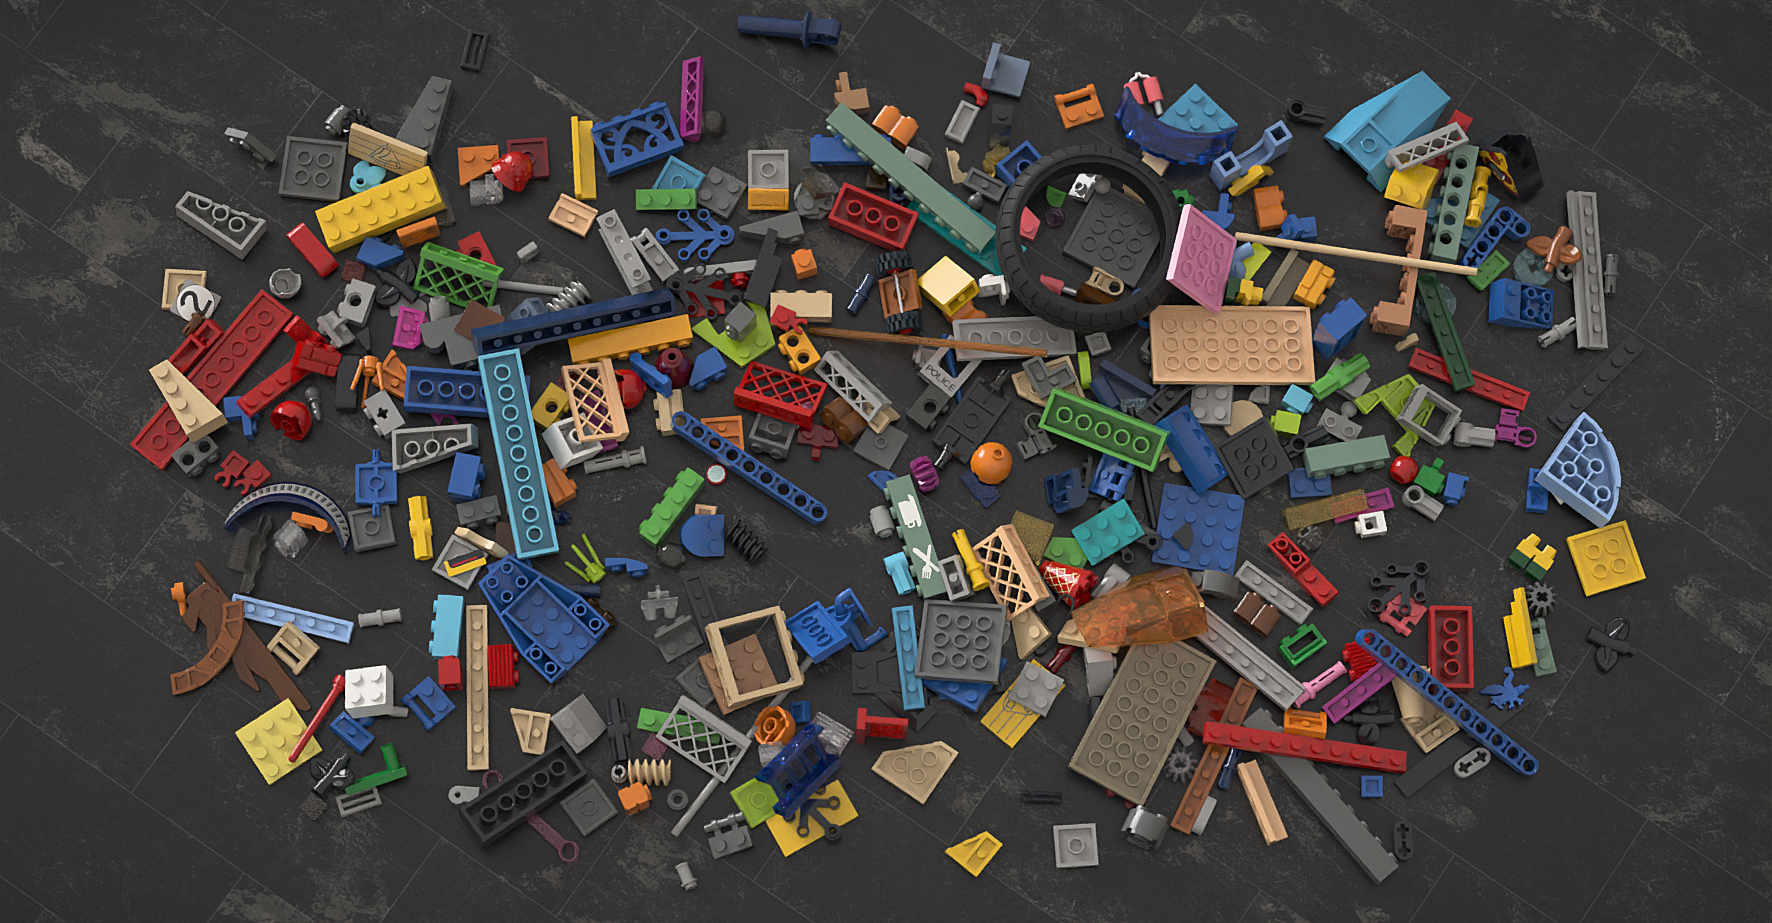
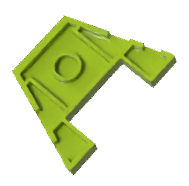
(753, 346)
(1393, 398)

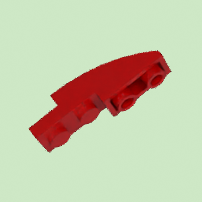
(1302, 570)

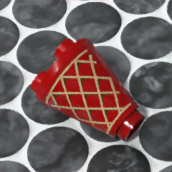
(1069, 580)

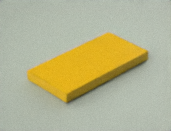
(786, 833)

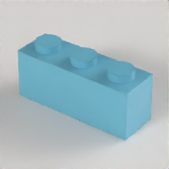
(447, 627)

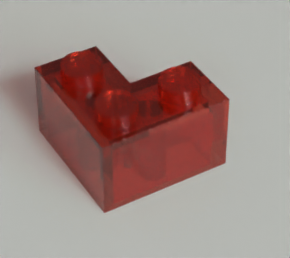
(1210, 705)

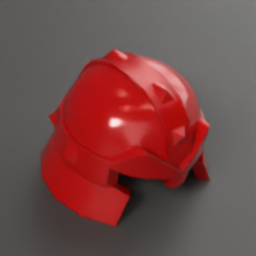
(513, 170)

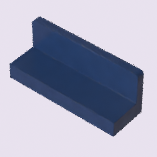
(1123, 383)

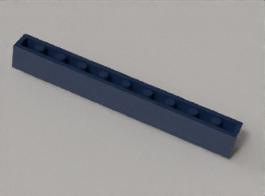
(573, 321)

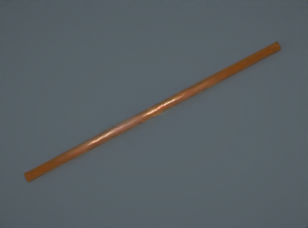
(928, 341)

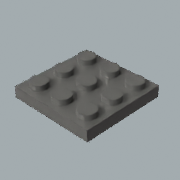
(313, 169)

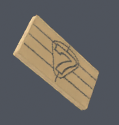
(385, 150)

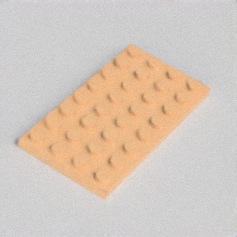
(1231, 346)

